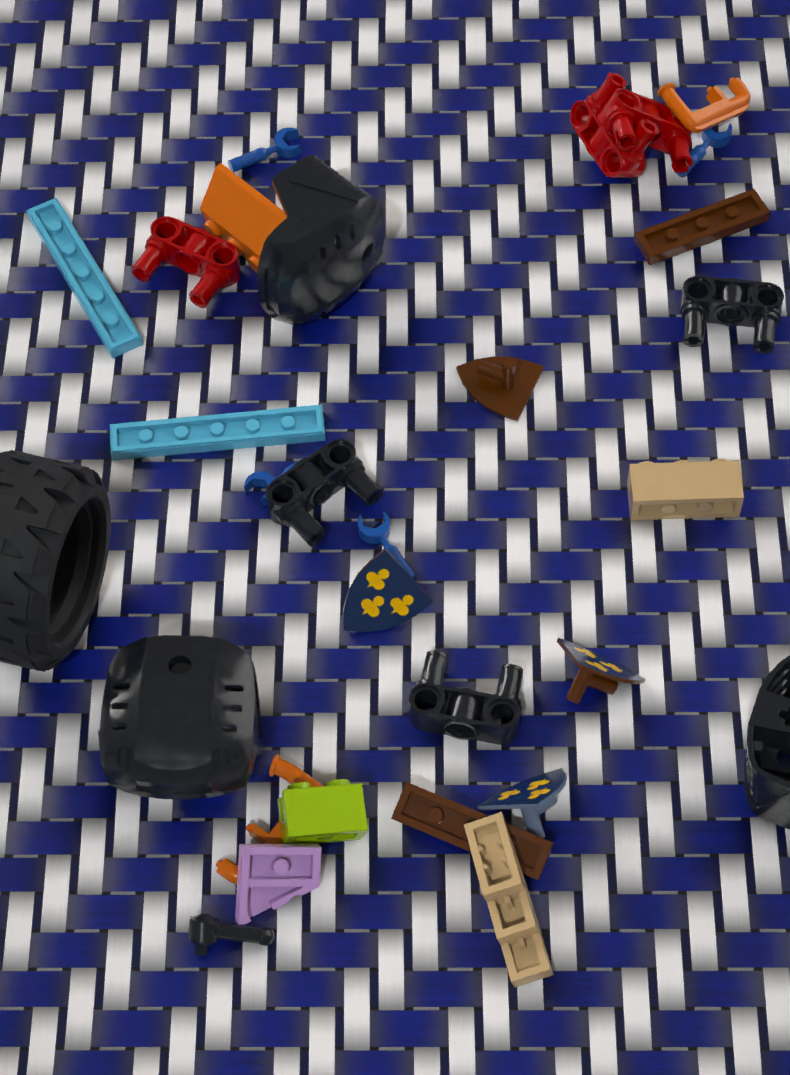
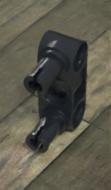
(731, 304)
(313, 483)
(464, 711)

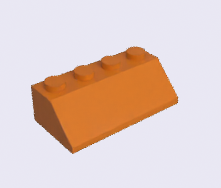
(239, 214)

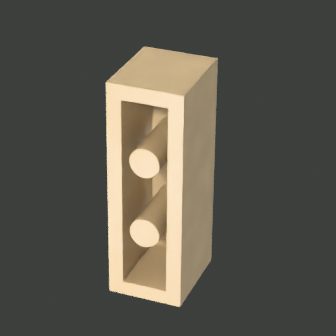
(685, 490)

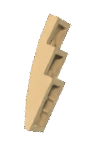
(508, 900)

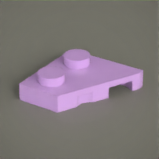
(273, 875)

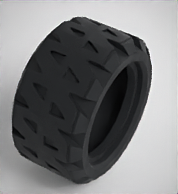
(50, 556)

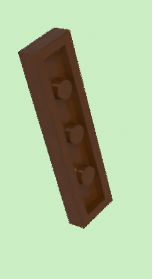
(701, 226)
(447, 819)

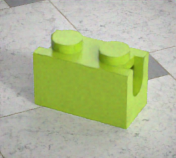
(322, 813)

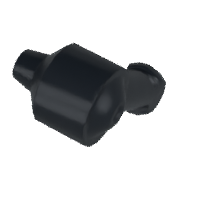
(206, 930)

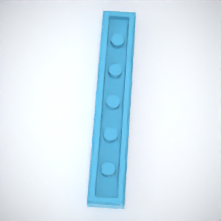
(84, 278)
(217, 432)

